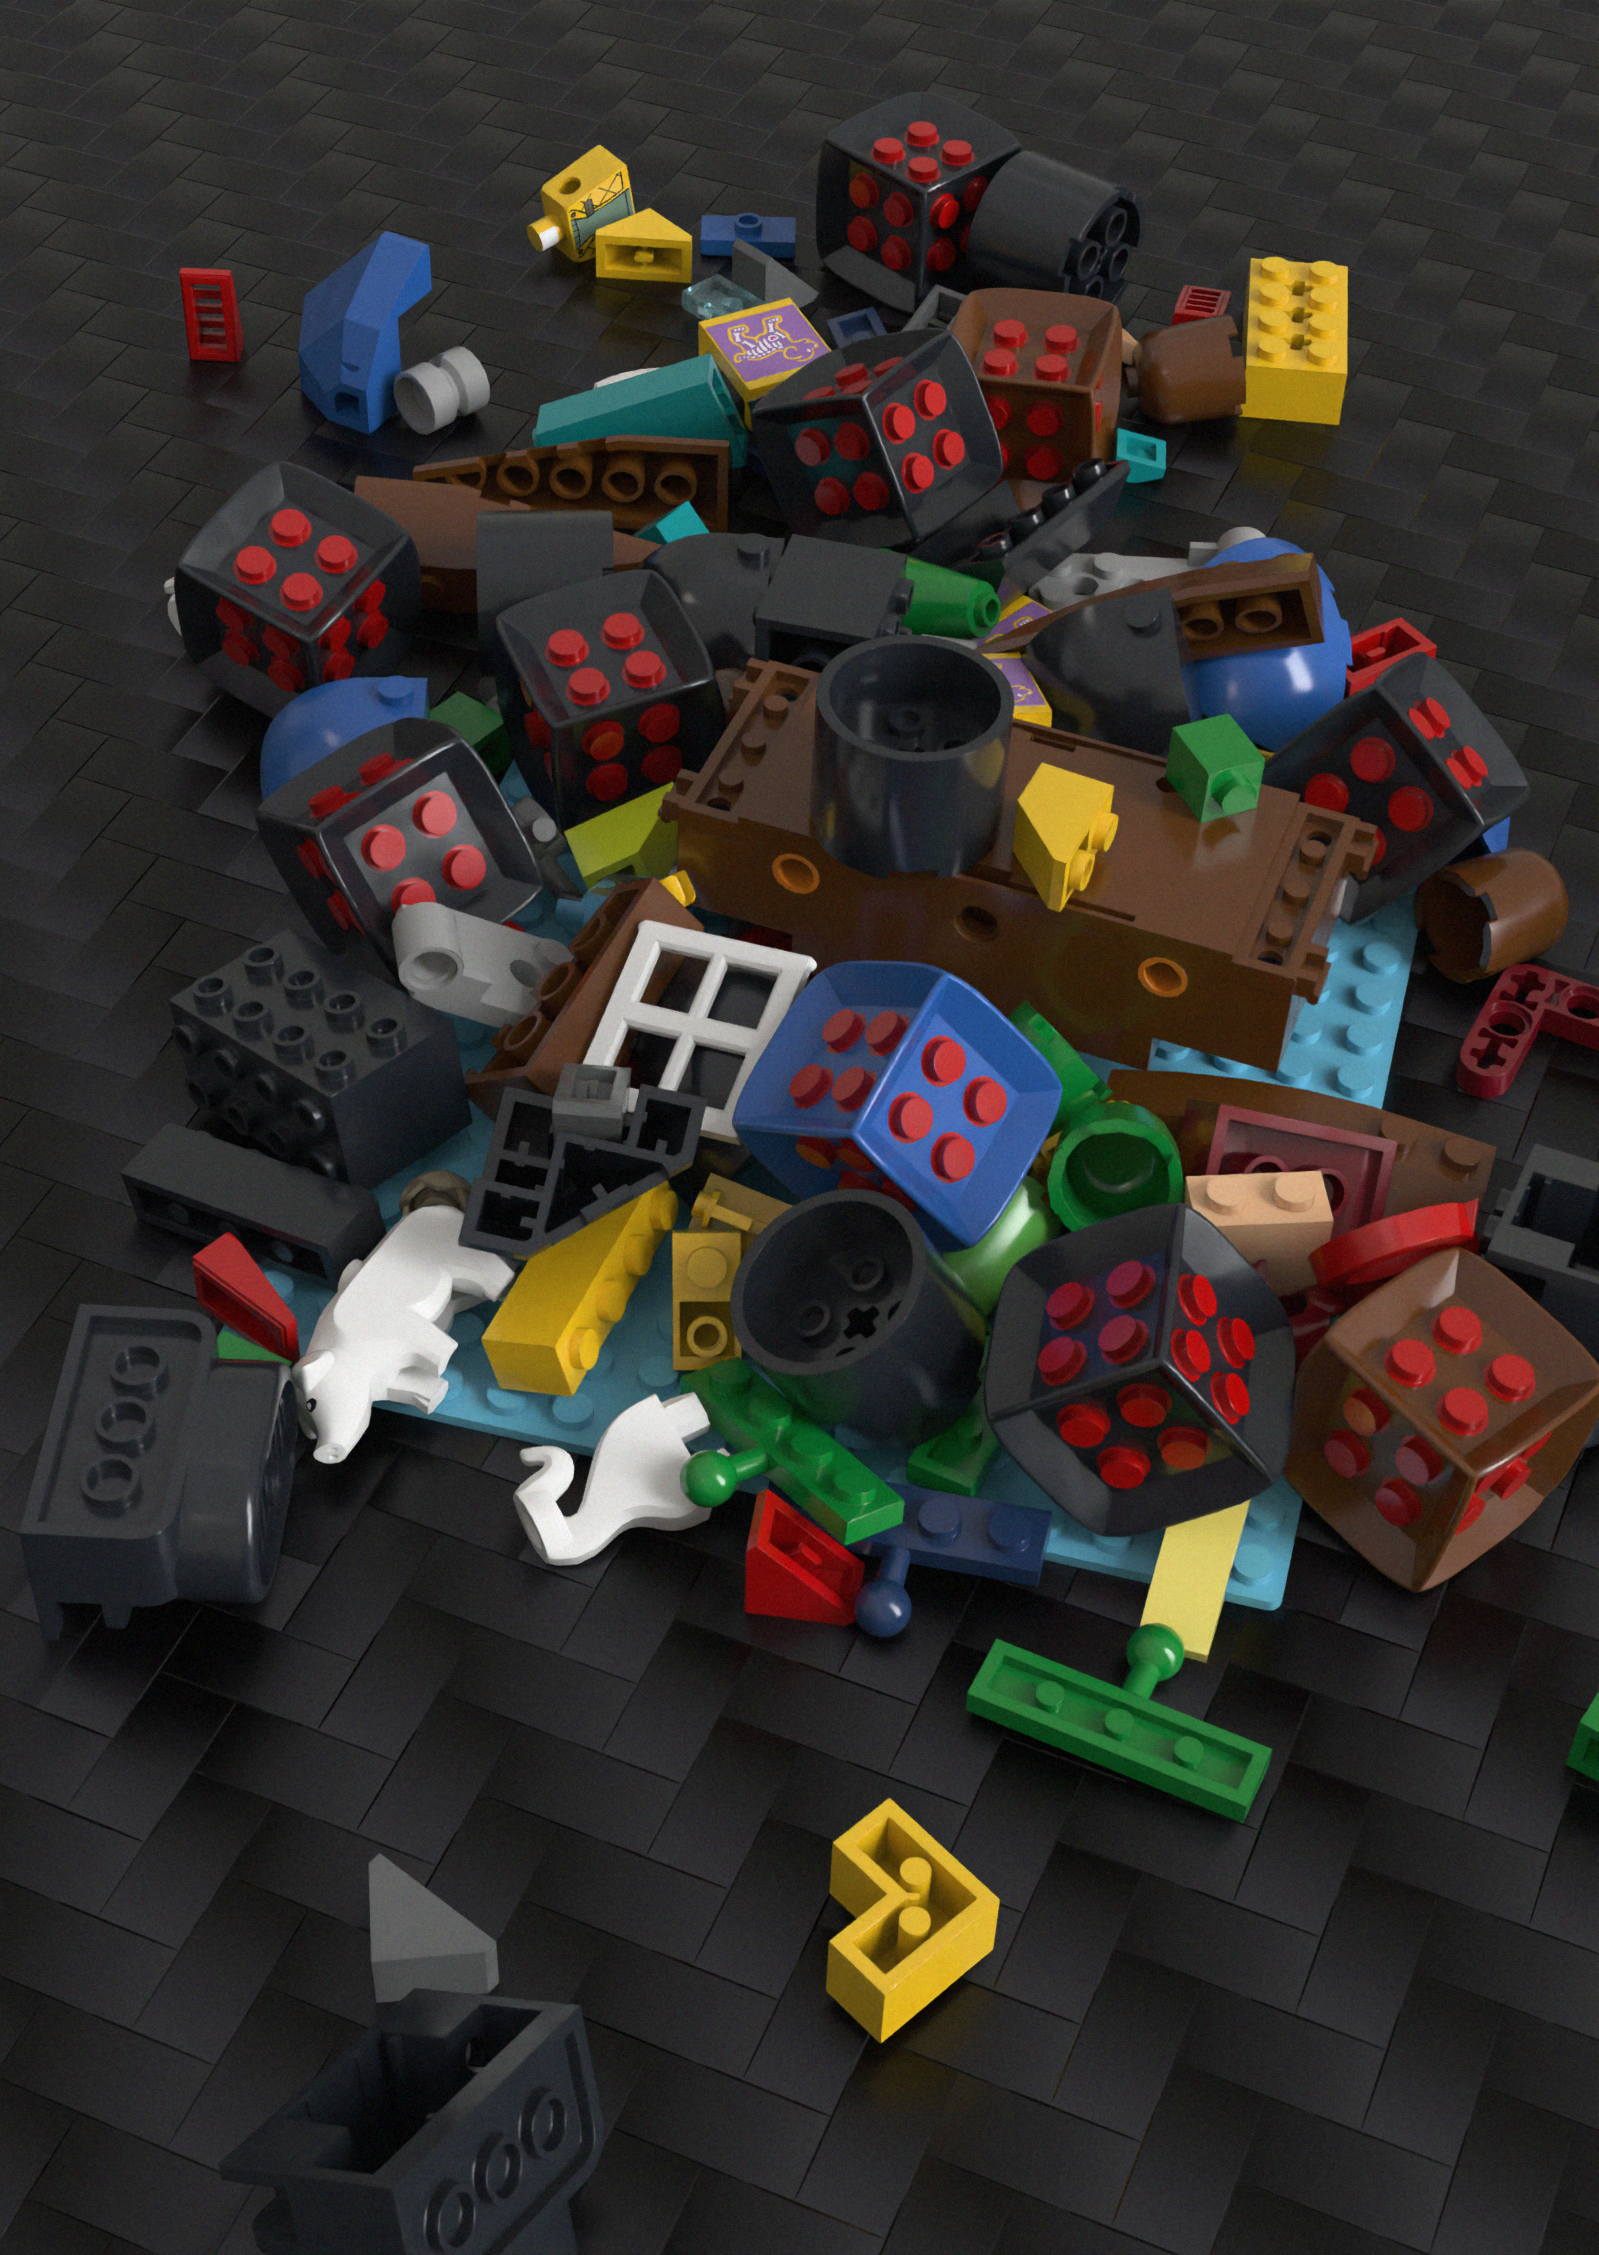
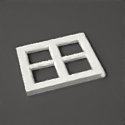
(694, 1028)

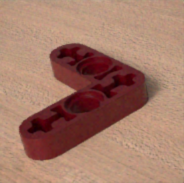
(1543, 1010)

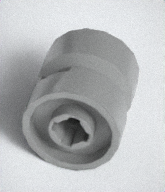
(441, 390)

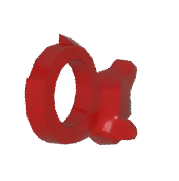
(1383, 1249)

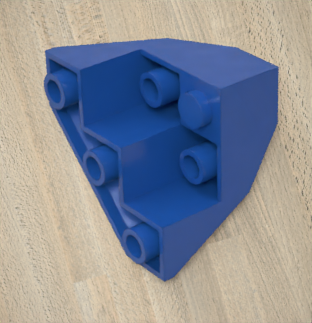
(353, 334)

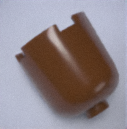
(1187, 372)
(1491, 912)

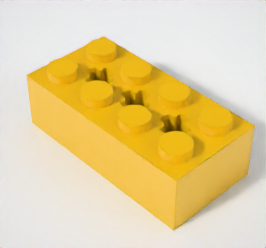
(1295, 340)

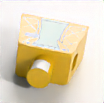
(580, 201)

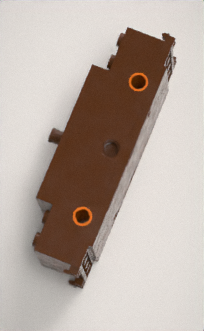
(1175, 939)

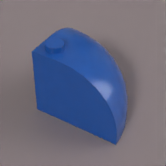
(1283, 689)
(331, 718)

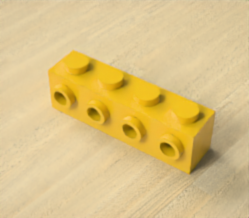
(574, 1295)

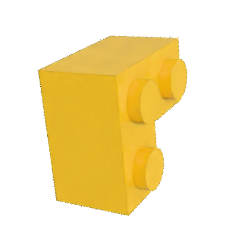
(915, 1922)

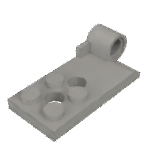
(1109, 571)
(471, 963)

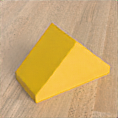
(644, 249)

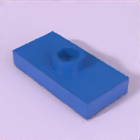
(768, 234)

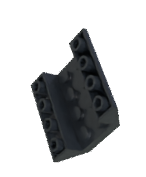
(1020, 548)

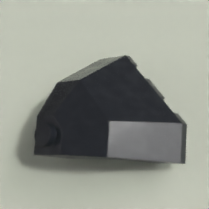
(546, 1191)

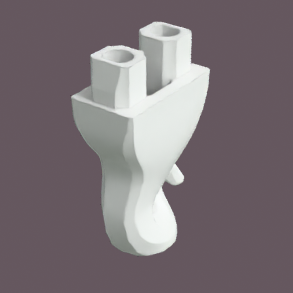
(628, 1484)

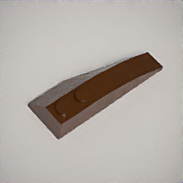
(619, 473)
(444, 531)
(1222, 607)
(1428, 1162)

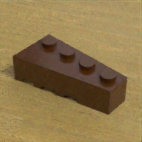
(577, 995)

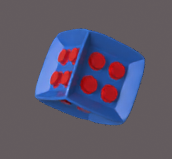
(902, 1091)

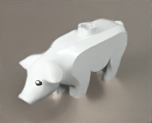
(391, 1327)

